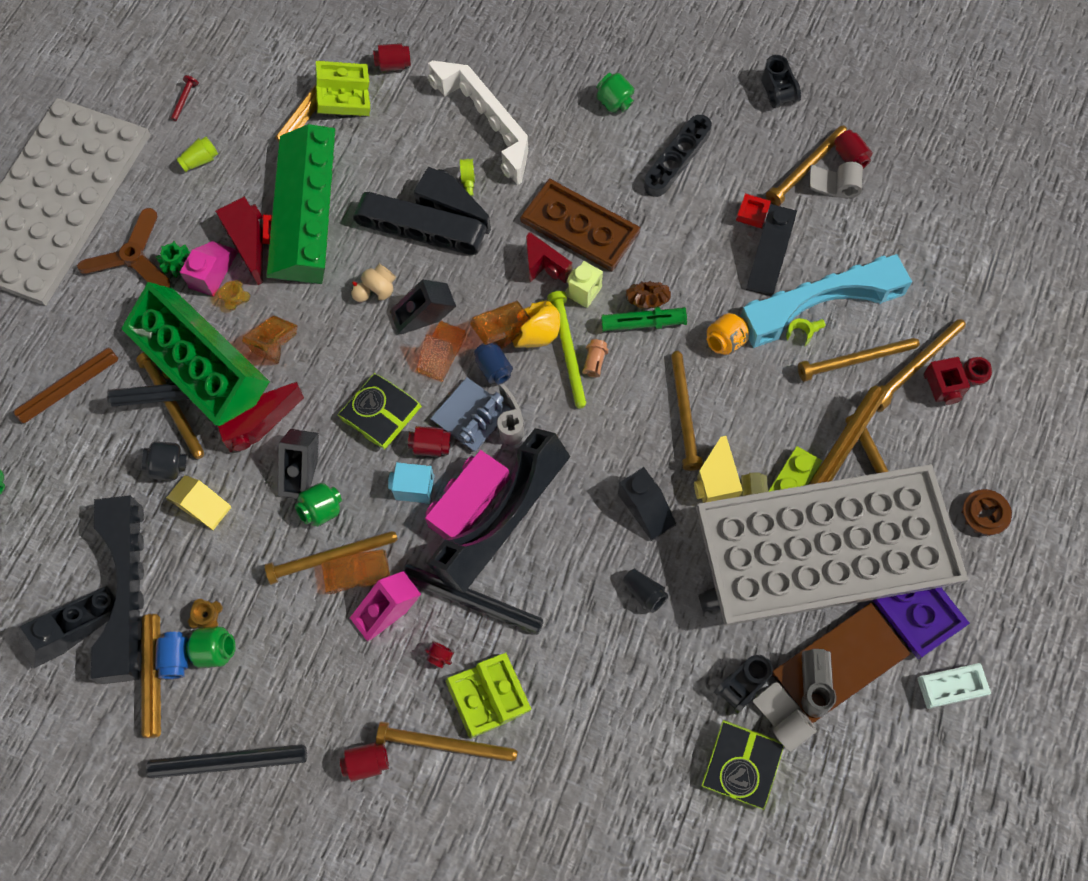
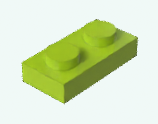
(797, 470)

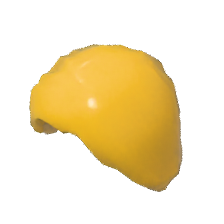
(541, 327)

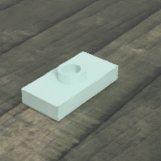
(954, 685)

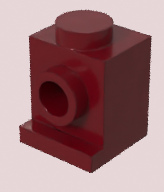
(949, 373)

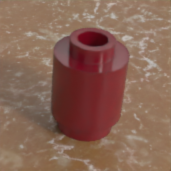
(392, 57)
(853, 148)
(429, 441)
(364, 761)

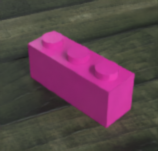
(467, 496)

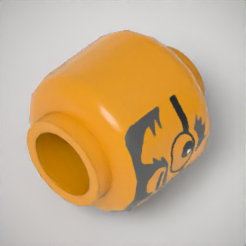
(727, 334)

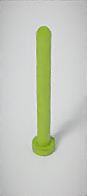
(558, 299)

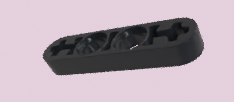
(680, 156)

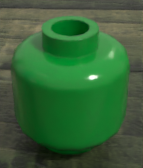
(615, 92)
(318, 504)
(210, 647)

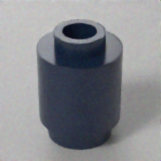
(493, 363)

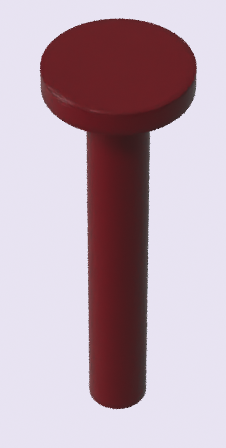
(190, 81)

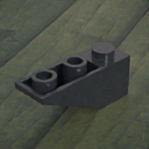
(65, 627)

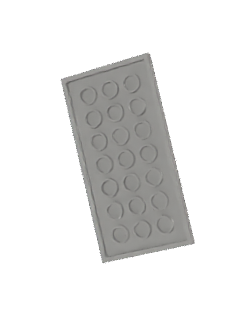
(60, 194)
(829, 544)

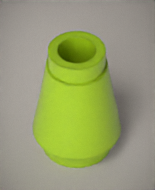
(197, 154)

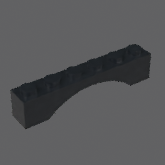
(465, 556)
(116, 651)

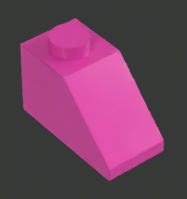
(207, 267)
(385, 604)

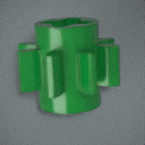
(173, 258)

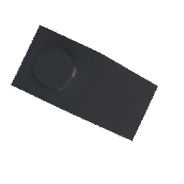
(422, 306)
(297, 462)
(646, 503)

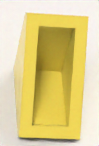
(199, 501)

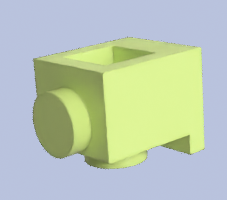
(584, 284)

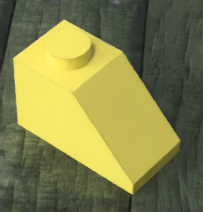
(718, 475)

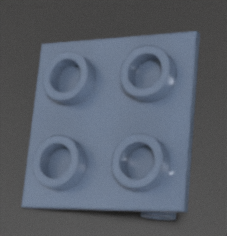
(470, 414)

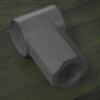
(818, 680)

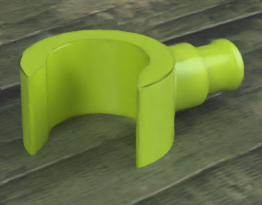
(467, 175)
(809, 327)

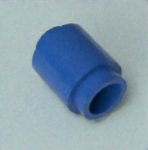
(171, 655)

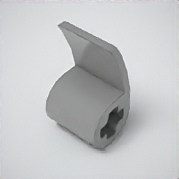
(843, 183)
(510, 418)
(789, 721)

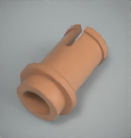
(595, 357)

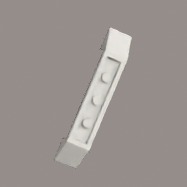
(452, 76)

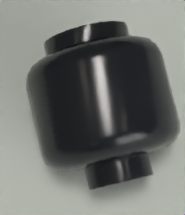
(163, 461)

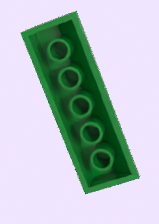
(301, 205)
(194, 354)

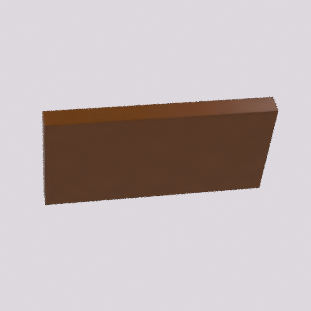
(580, 224)
(860, 653)

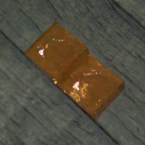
(355, 570)

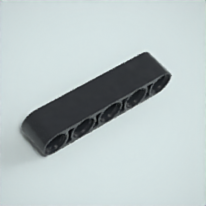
(419, 223)

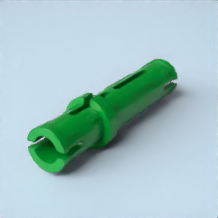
(644, 319)

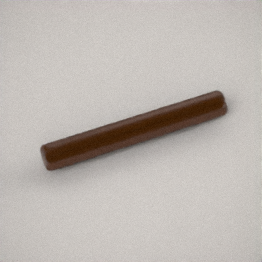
(65, 385)

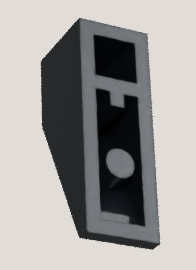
(443, 192)
(771, 250)

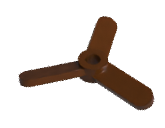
(136, 246)

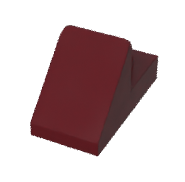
(543, 256)

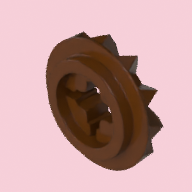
(648, 294)
(987, 499)

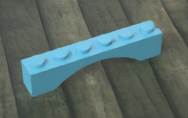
(874, 282)

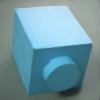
(411, 482)

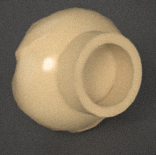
(377, 280)

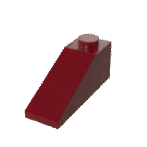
(246, 233)
(257, 421)

